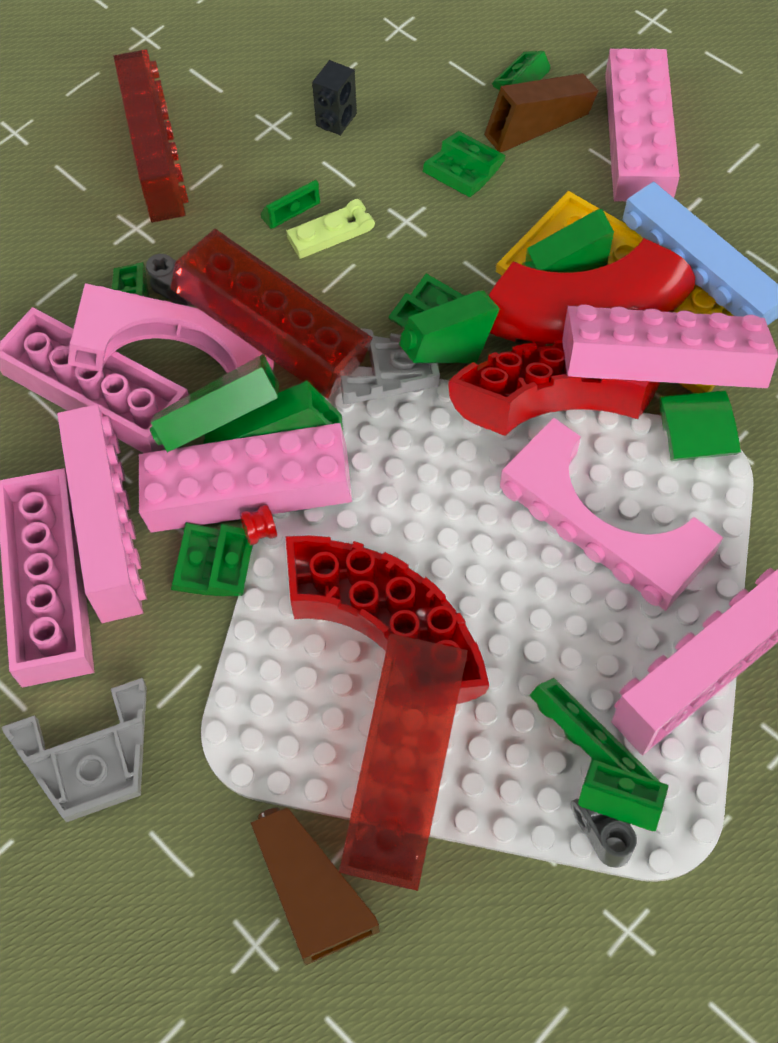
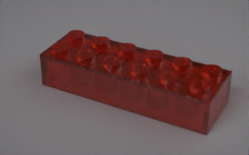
(150, 135)
(270, 312)
(403, 762)

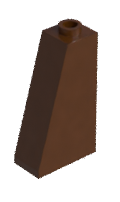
(537, 108)
(314, 895)

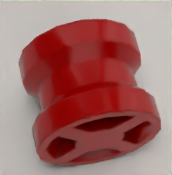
(258, 524)

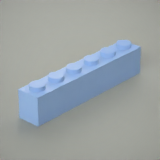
(715, 263)

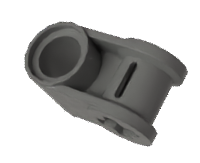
(161, 269)
(602, 827)

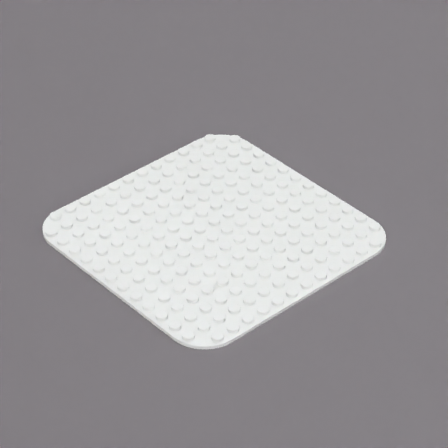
(425, 486)

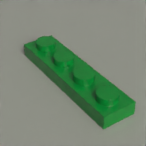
(584, 729)

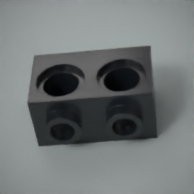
(334, 97)

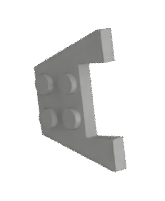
(392, 373)
(91, 769)

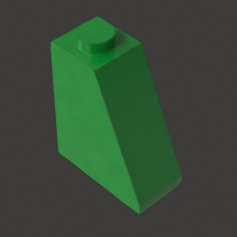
(574, 248)
(450, 331)

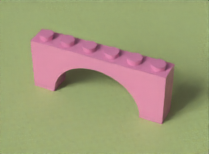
(115, 318)
(651, 563)

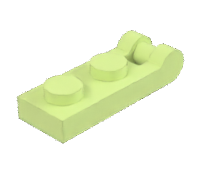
(330, 229)

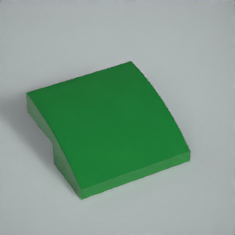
(464, 163)
(425, 296)
(699, 425)
(212, 561)

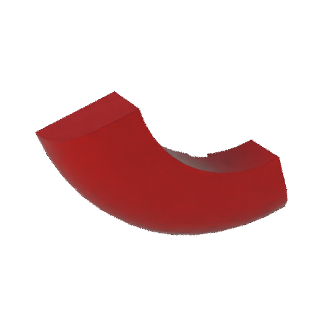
(537, 301)
(536, 382)
(378, 599)

